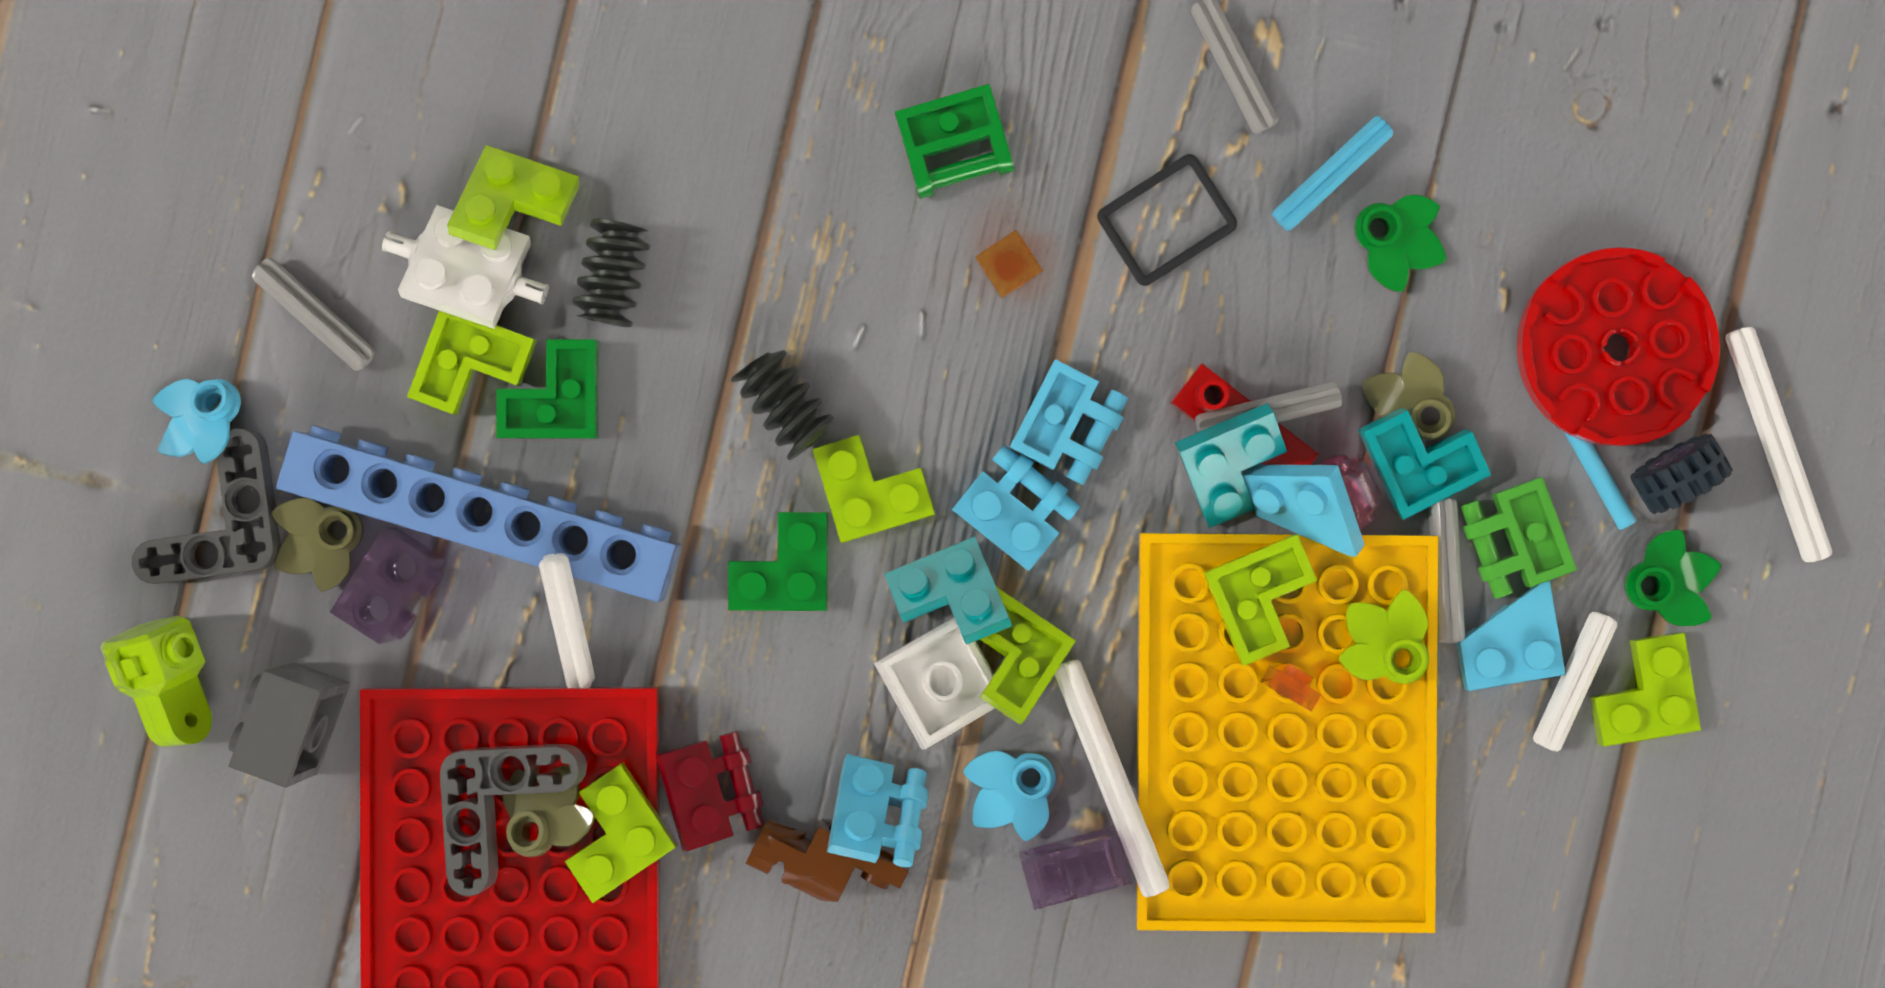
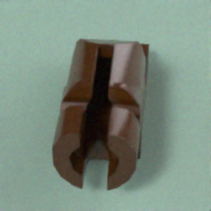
(812, 867)

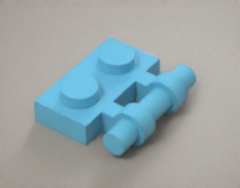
(1055, 415)
(1007, 520)
(862, 807)

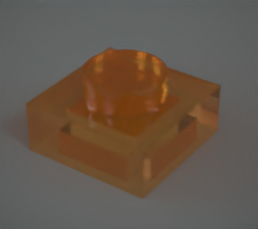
(1008, 264)
(1292, 684)

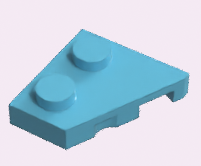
(1307, 502)

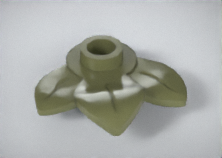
(1414, 389)
(312, 541)
(556, 814)

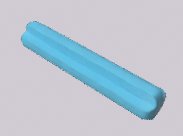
(1332, 173)

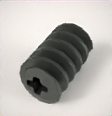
(610, 272)
(784, 402)

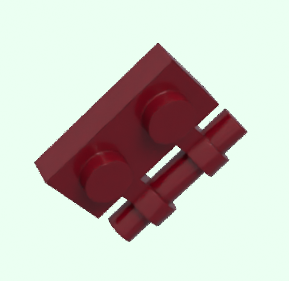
(696, 796)

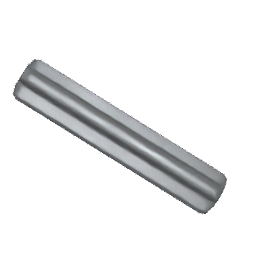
(1234, 65)
(313, 314)
(1285, 405)
(1444, 524)

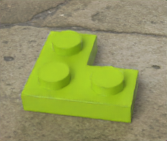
(506, 185)
(458, 349)
(859, 502)
(1245, 593)
(1031, 659)
(1661, 703)
(632, 837)

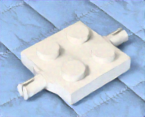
(461, 274)

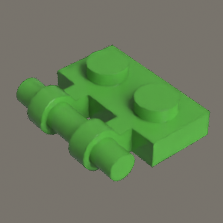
(1532, 532)

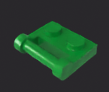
(950, 125)

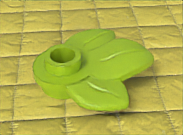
(1381, 634)

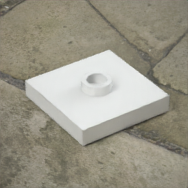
(937, 682)

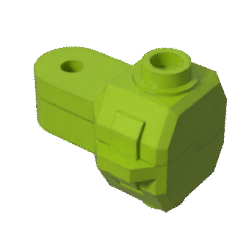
(159, 670)

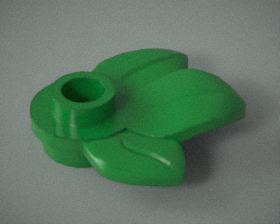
(1406, 241)
(1677, 580)

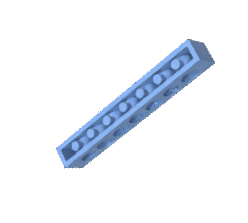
(309, 474)

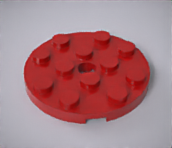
(1668, 337)

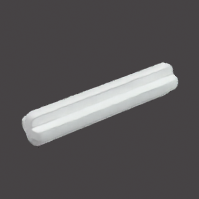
(567, 620)
(1575, 684)

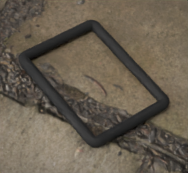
(1190, 252)

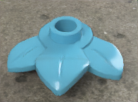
(194, 421)
(1004, 794)

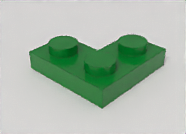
(568, 403)
(798, 576)

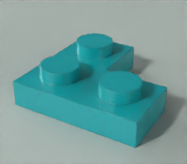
(1220, 454)
(1418, 475)
(953, 578)

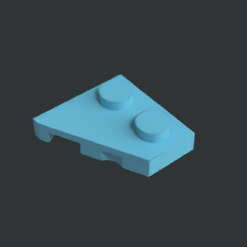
(1514, 644)

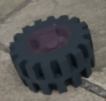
(1681, 473)

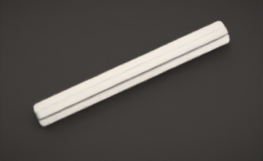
(1778, 444)
(1112, 779)

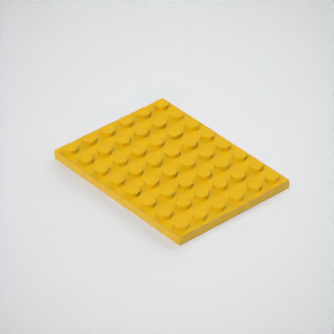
(1255, 799)

